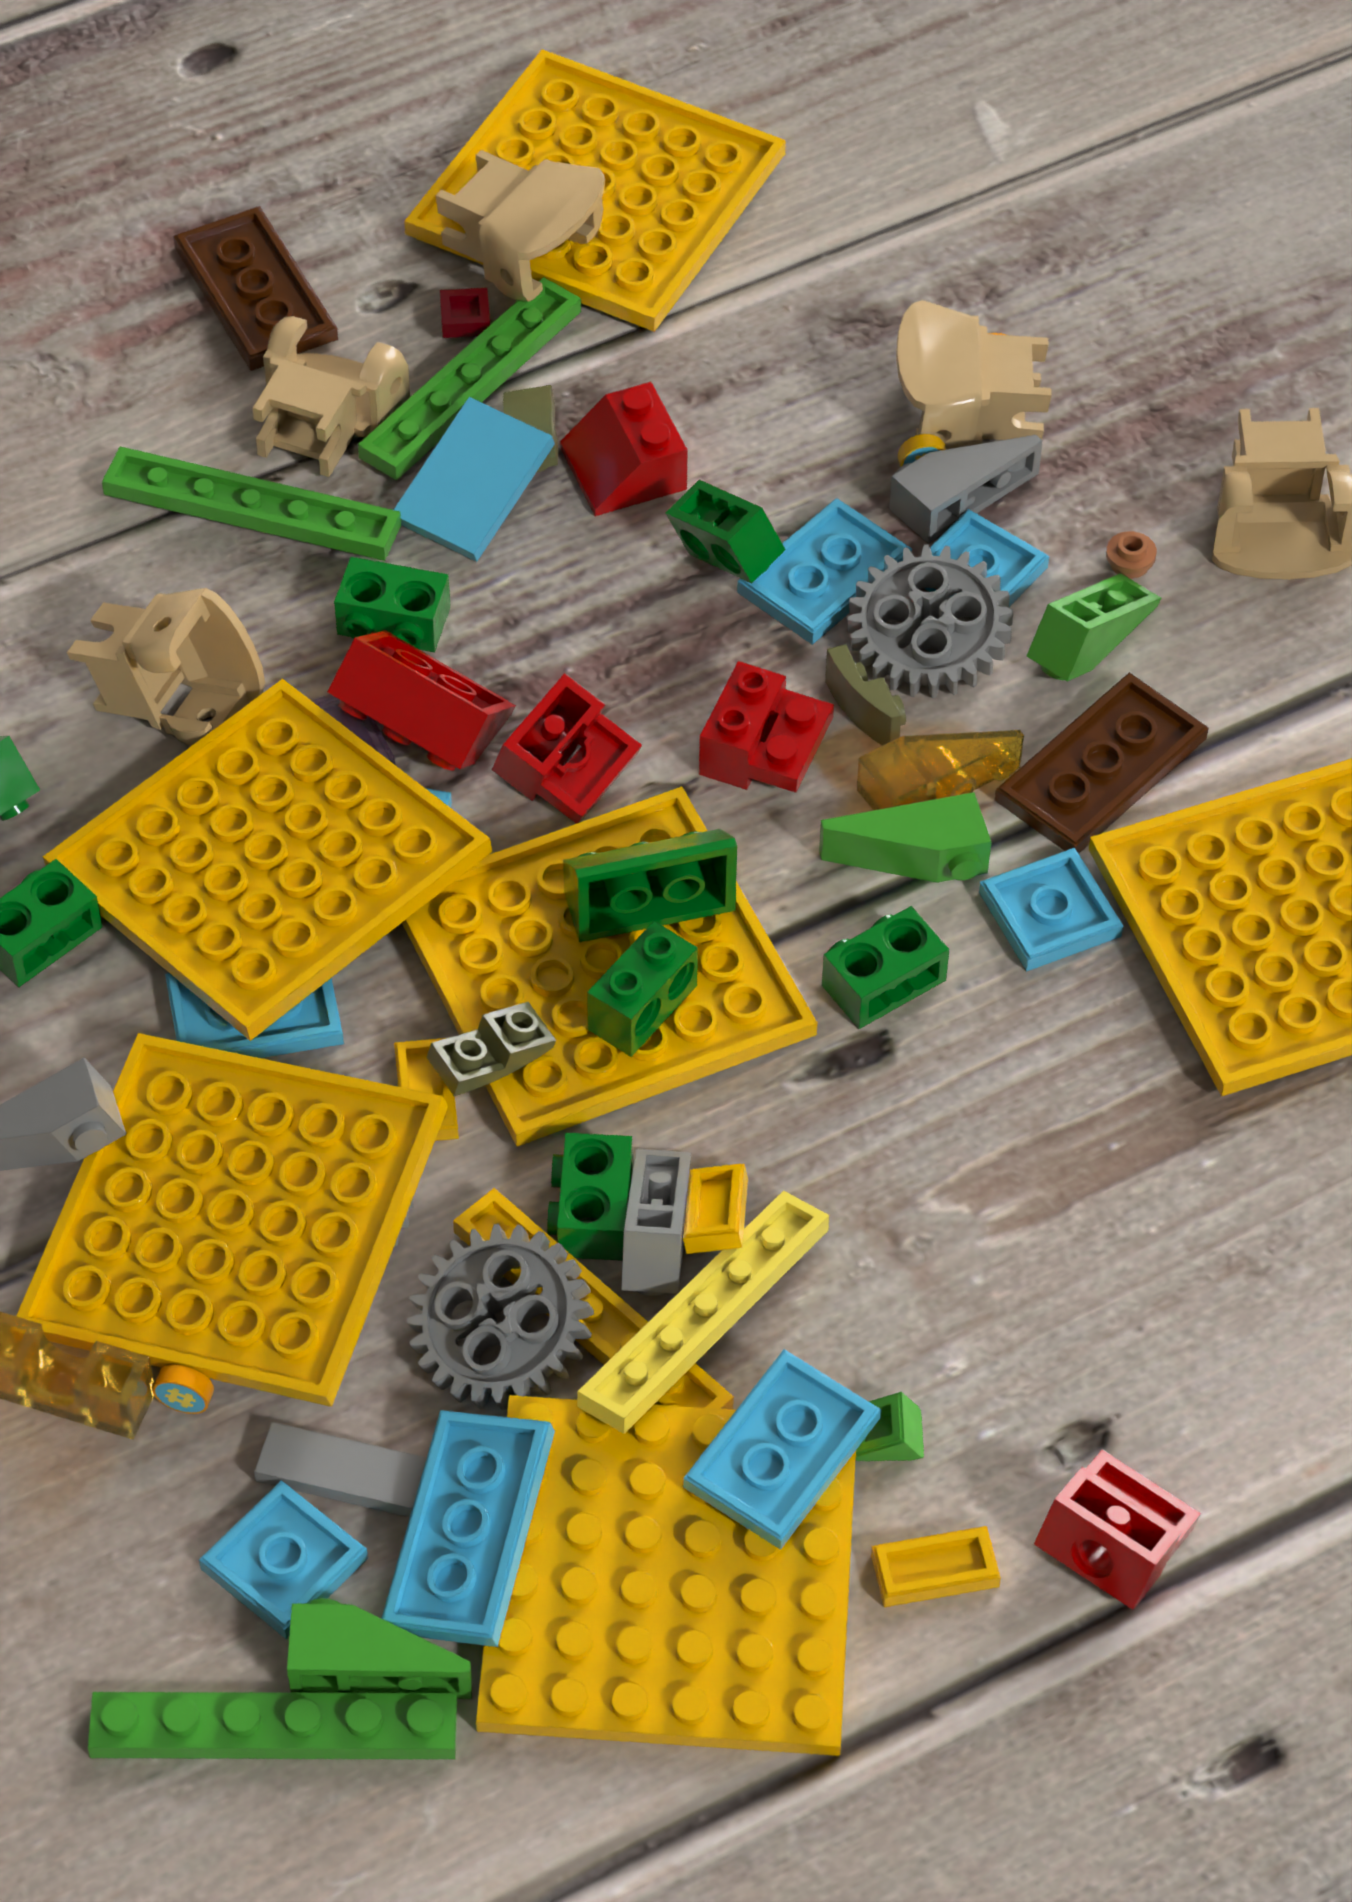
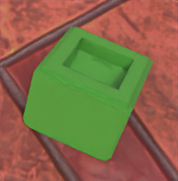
(896, 1434)

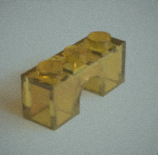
(99, 1391)

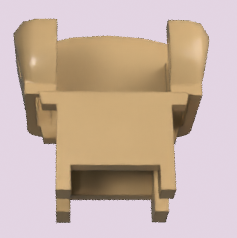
(521, 216)
(969, 379)
(324, 399)
(1272, 506)
(174, 640)

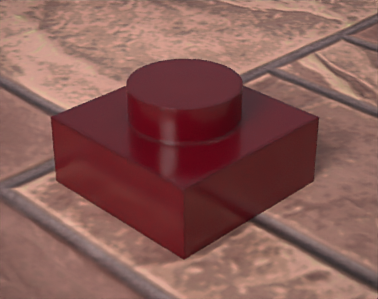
(464, 312)

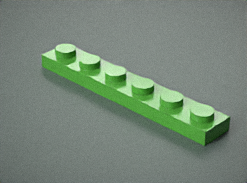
(472, 373)
(252, 503)
(273, 1725)

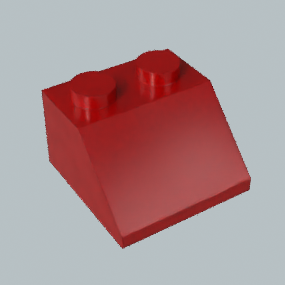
(626, 451)

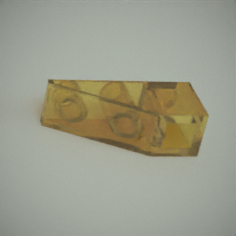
(936, 766)

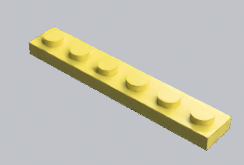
(702, 1313)

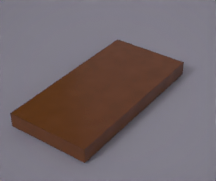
(252, 283)
(1101, 764)

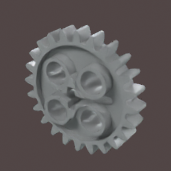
(930, 621)
(524, 1356)

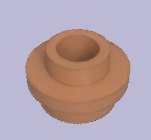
(1131, 554)

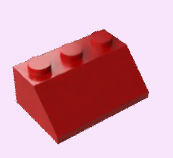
(419, 699)

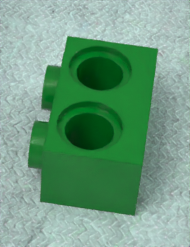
(725, 531)
(392, 599)
(44, 921)
(890, 975)
(642, 988)
(591, 1196)

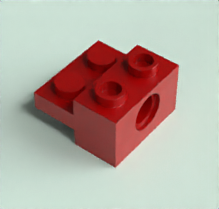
(762, 731)
(550, 735)
(1115, 1528)

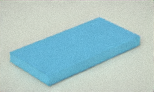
(468, 1527)

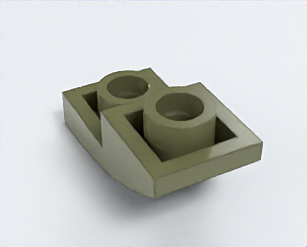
(537, 409)
(864, 701)
(496, 1049)

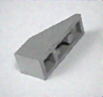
(949, 482)
(59, 1119)
(655, 1222)

